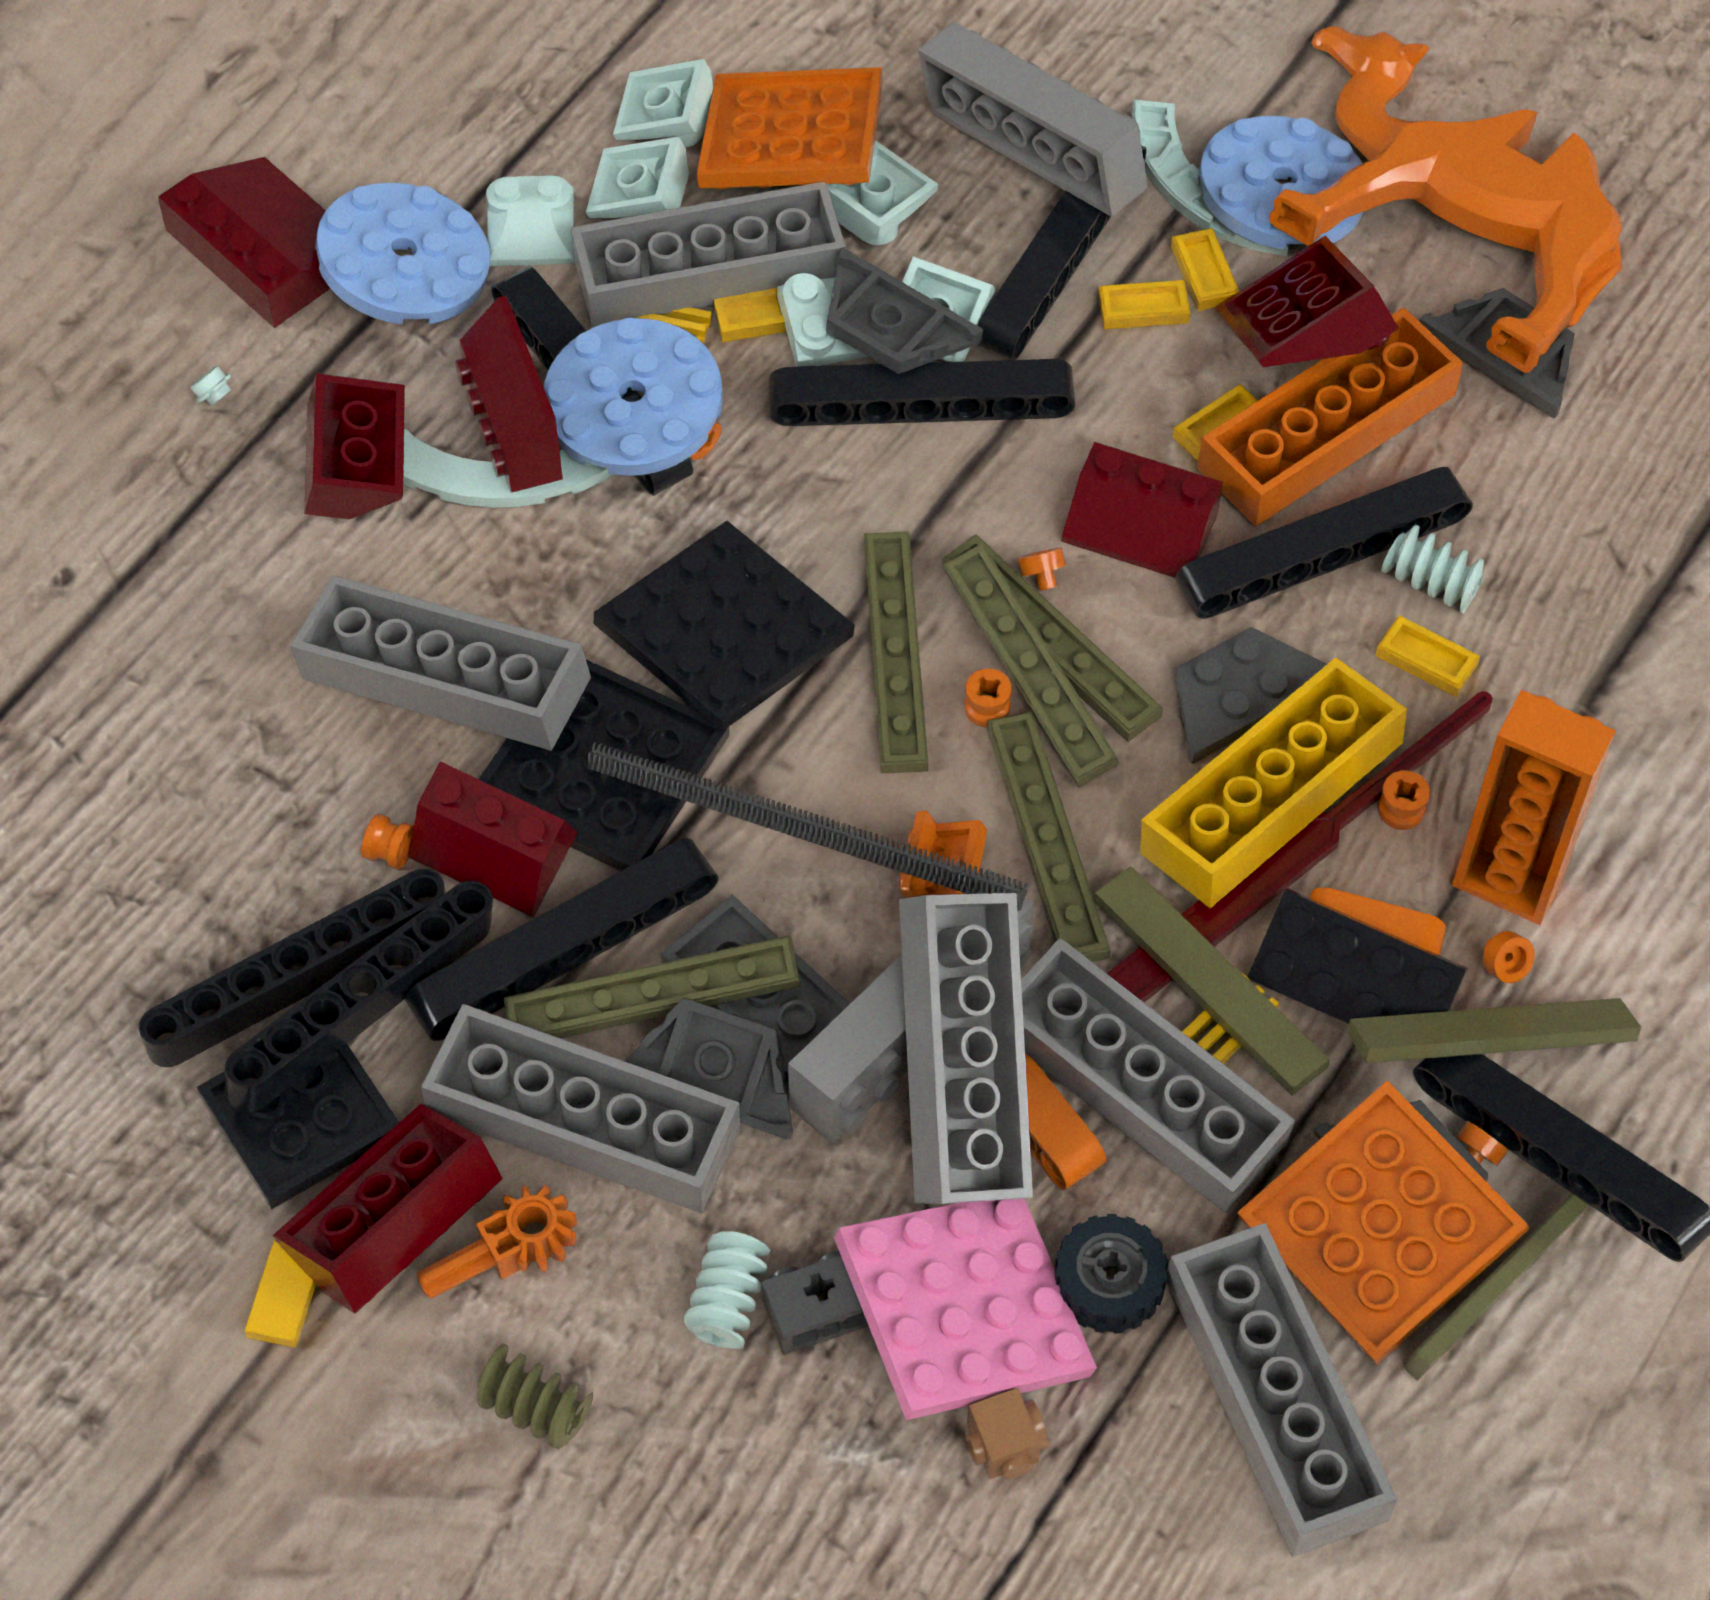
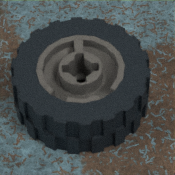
(1132, 1292)

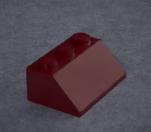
(353, 446)
(1141, 510)
(489, 838)

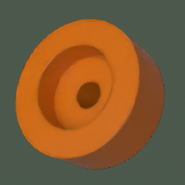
(1042, 565)
(1508, 956)
(1481, 1144)

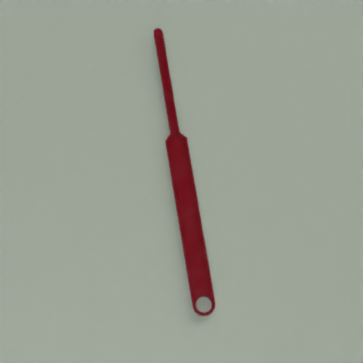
(1298, 856)

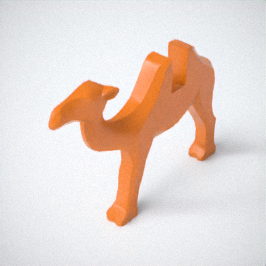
(1473, 180)

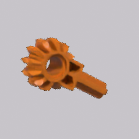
(505, 1244)

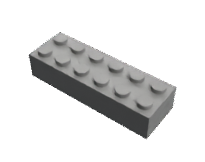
(1034, 118)
(705, 252)
(441, 662)
(965, 1048)
(863, 1052)
(1148, 1077)
(582, 1108)
(1280, 1390)

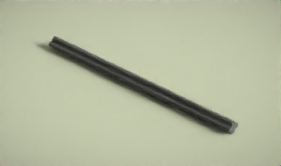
(798, 825)

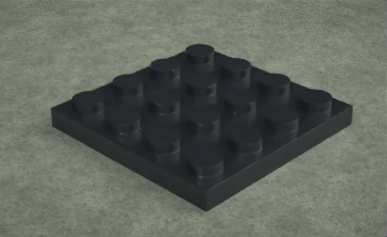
(723, 625)
(612, 816)

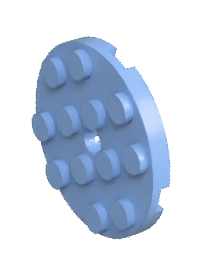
(1253, 152)
(363, 270)
(643, 435)

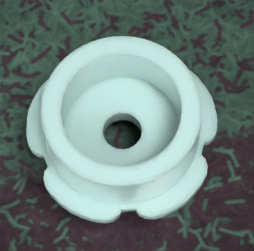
(211, 386)

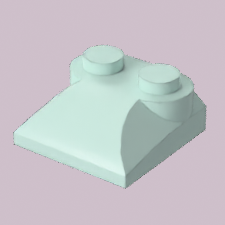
(666, 103)
(639, 179)
(878, 207)
(530, 221)
(952, 290)
(805, 309)

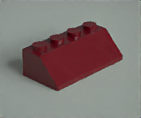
(509, 399)
(389, 1206)

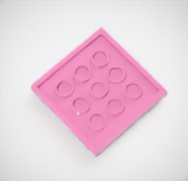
(963, 1304)

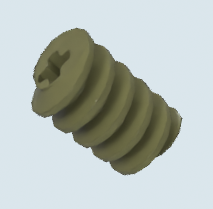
(530, 1399)

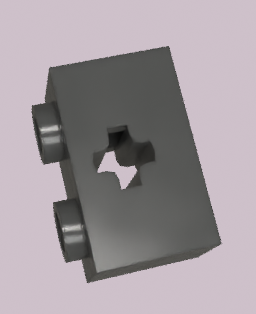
(800, 1316)

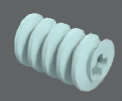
(1434, 567)
(723, 1288)

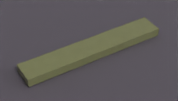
(895, 653)
(1031, 665)
(1088, 669)
(1047, 835)
(1212, 981)
(657, 989)
(1493, 1030)
(1495, 1286)

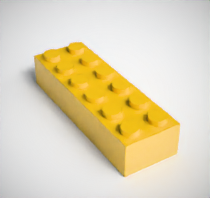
(1272, 782)

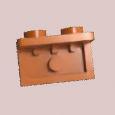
(955, 840)

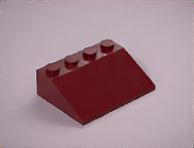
(251, 233)
(1309, 310)

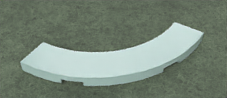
(1174, 174)
(476, 483)

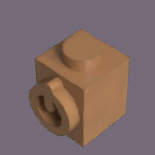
(1006, 1434)

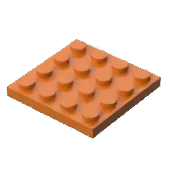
(791, 128)
(1384, 1222)

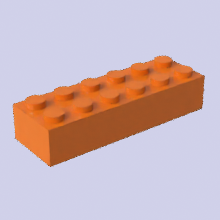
(1328, 419)
(1532, 805)

